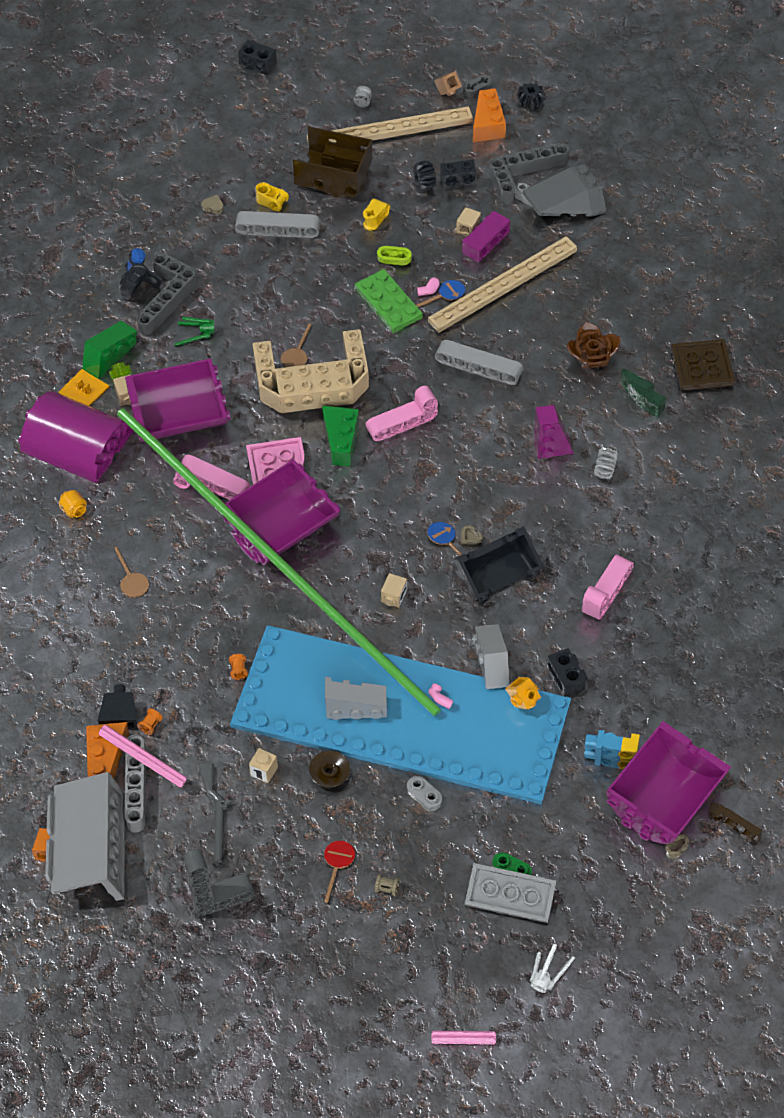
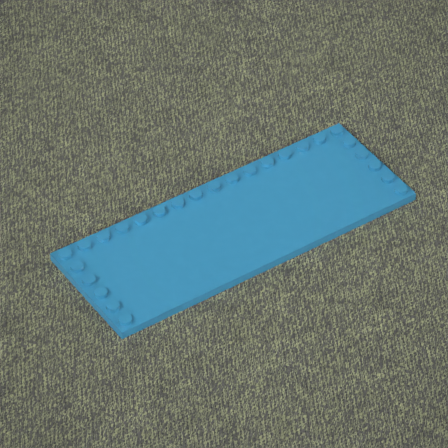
(472, 743)

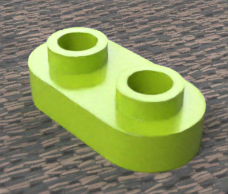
(394, 255)

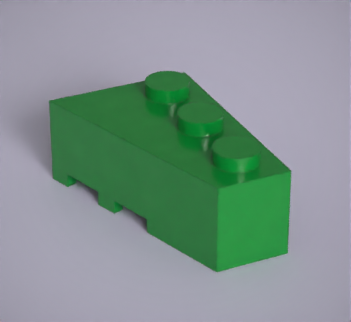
(108, 348)
(341, 433)

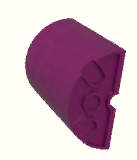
(178, 399)
(72, 435)
(281, 510)
(664, 785)

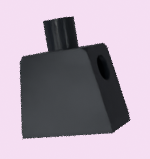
(118, 708)

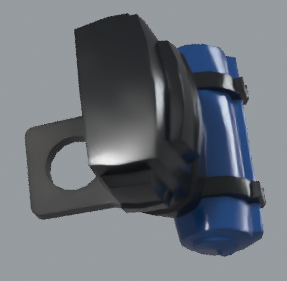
(136, 273)

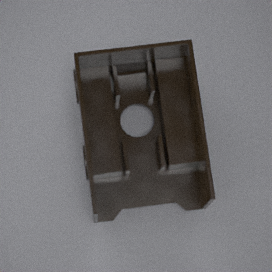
(334, 167)

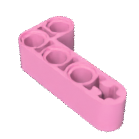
(404, 417)
(212, 477)
(599, 598)

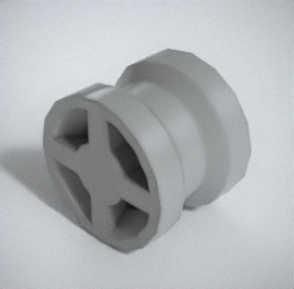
(362, 96)

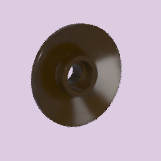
(326, 762)

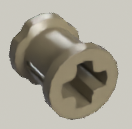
(387, 885)

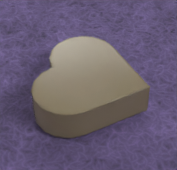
(212, 204)
(470, 537)
(675, 849)

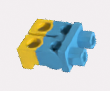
(611, 749)

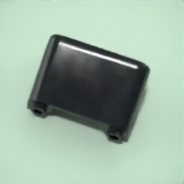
(498, 564)

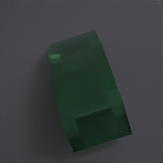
(643, 393)

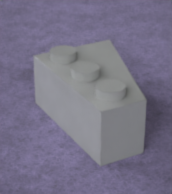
(492, 655)
(354, 701)

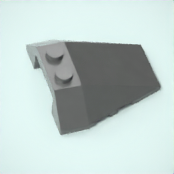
(567, 191)

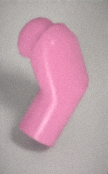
(430, 288)
(435, 693)

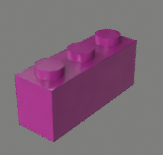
(485, 236)

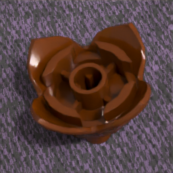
(592, 347)

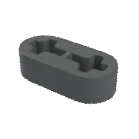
(472, 87)

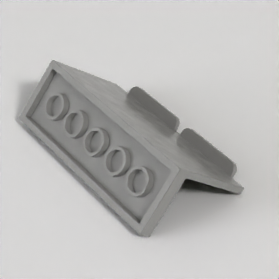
(86, 835)

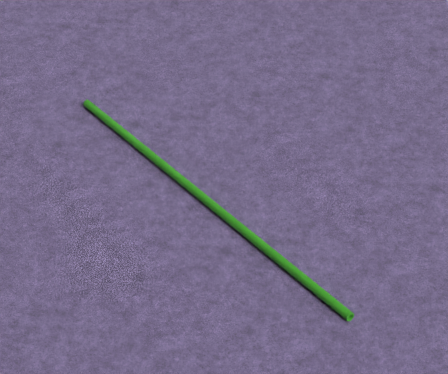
(401, 678)

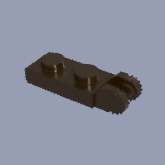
(735, 822)

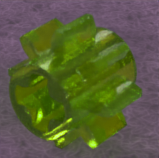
(119, 370)

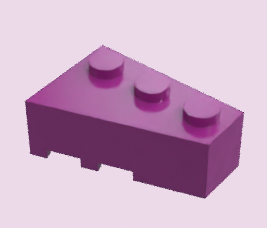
(550, 433)

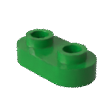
(512, 863)

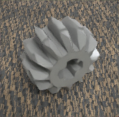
(605, 463)

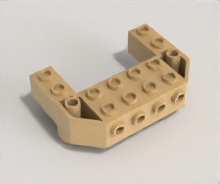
(312, 384)

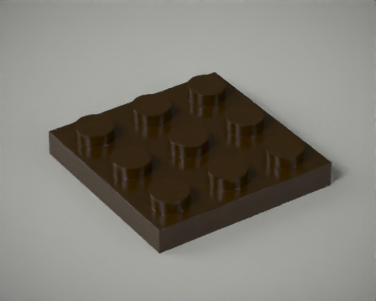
(702, 364)

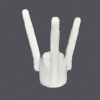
(541, 980)

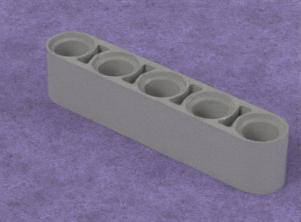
(277, 224)
(478, 362)
(136, 791)

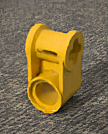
(270, 196)
(375, 214)

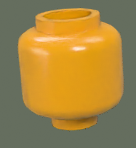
(72, 504)

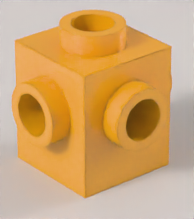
(523, 693)

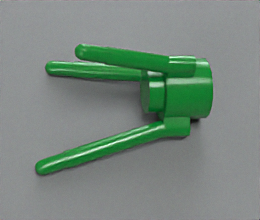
(206, 328)

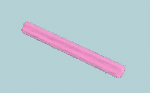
(143, 756)

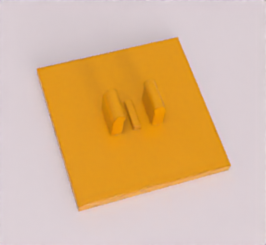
(84, 388)

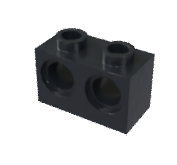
(257, 56)
(458, 174)
(562, 673)

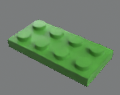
(388, 301)

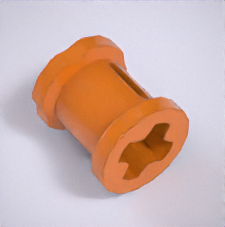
(238, 666)
(150, 721)

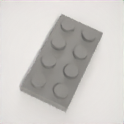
(510, 893)

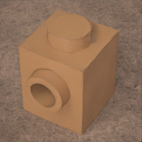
(448, 83)

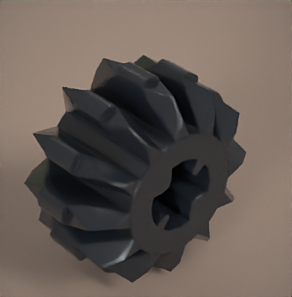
(530, 95)
(424, 175)

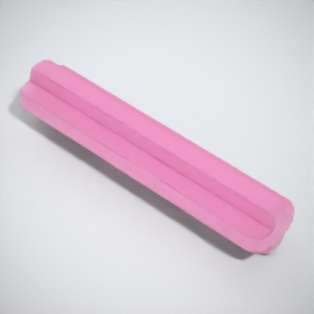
(463, 1037)

